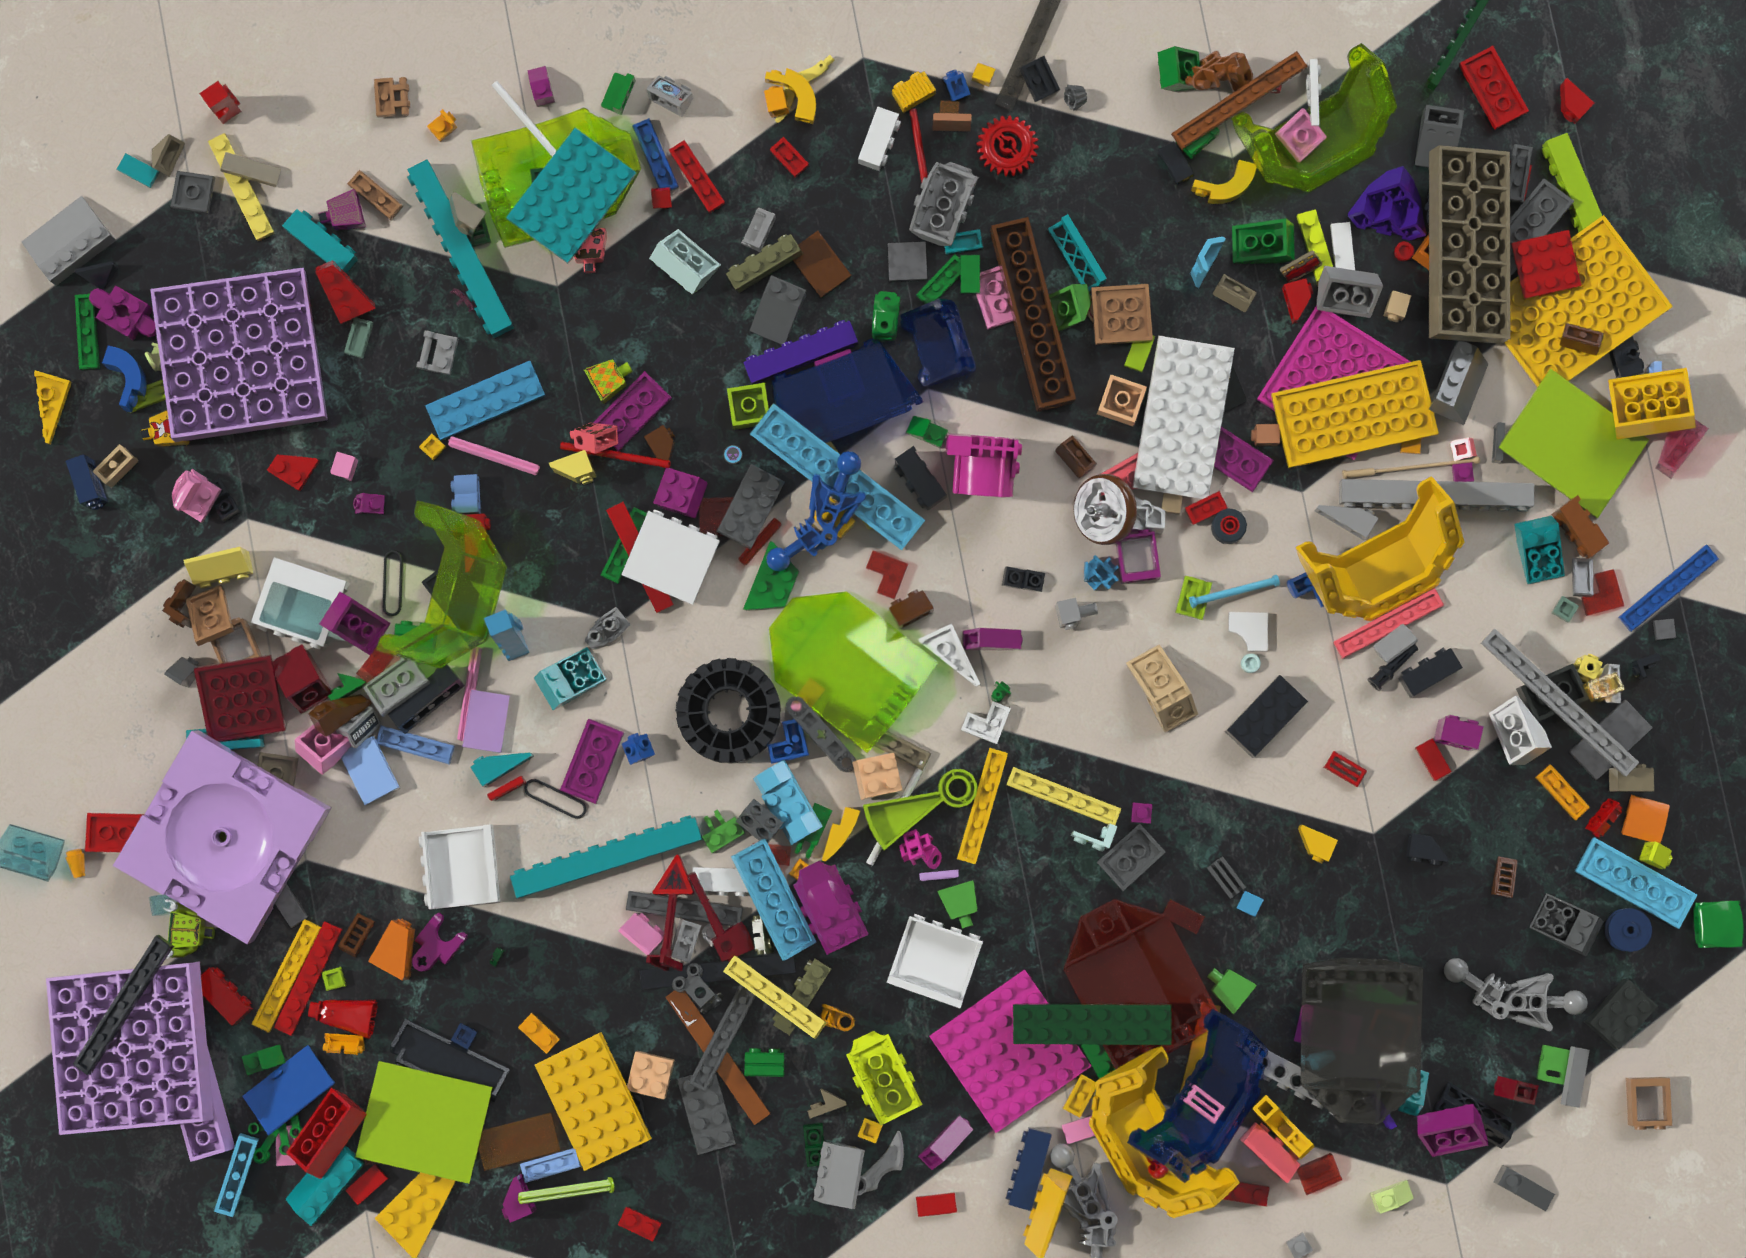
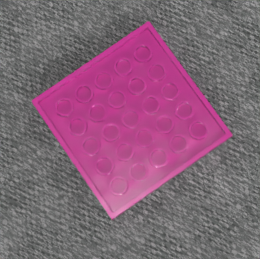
(1327, 351)
(996, 1073)

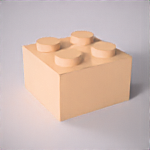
(1121, 400)
(877, 776)
(650, 1074)

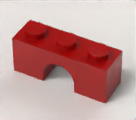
(221, 101)

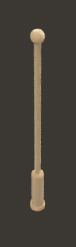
(1371, 471)

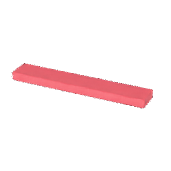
(1387, 623)

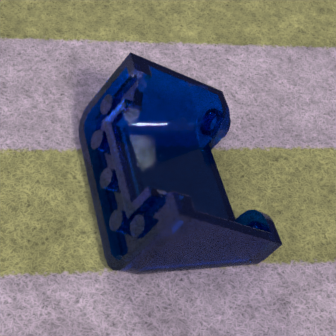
(939, 341)

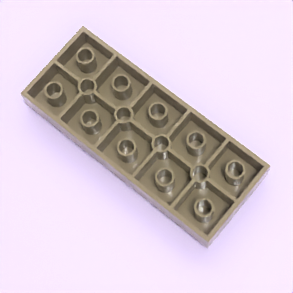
(1469, 244)

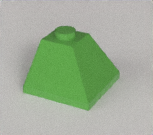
(1070, 305)

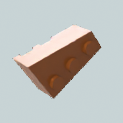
(1580, 528)

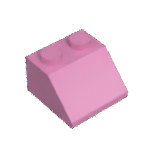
(642, 933)

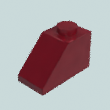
(1515, 1090)

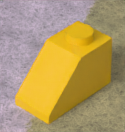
(1317, 844)

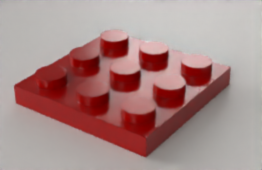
(1546, 264)

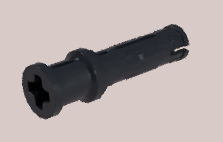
(1387, 671)

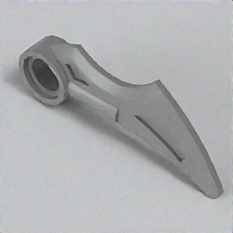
(890, 1161)

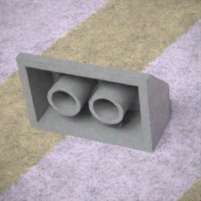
(1348, 291)
(839, 1175)

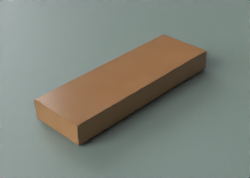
(375, 195)

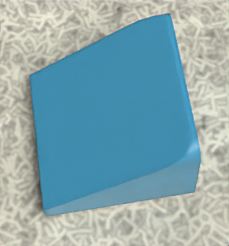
(1249, 903)

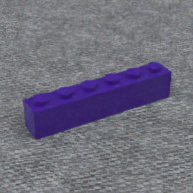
(800, 353)

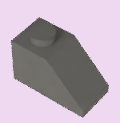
(183, 671)

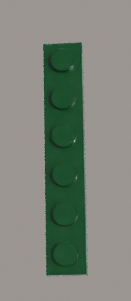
(1455, 45)

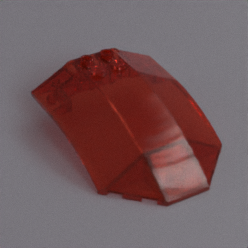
(1137, 958)

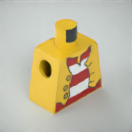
(160, 431)

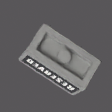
(360, 726)

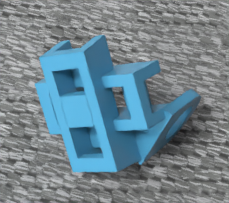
(1095, 571)

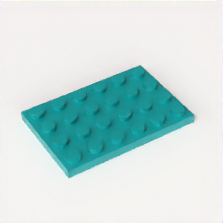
(571, 195)

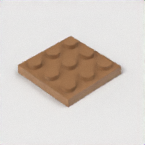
(1121, 314)

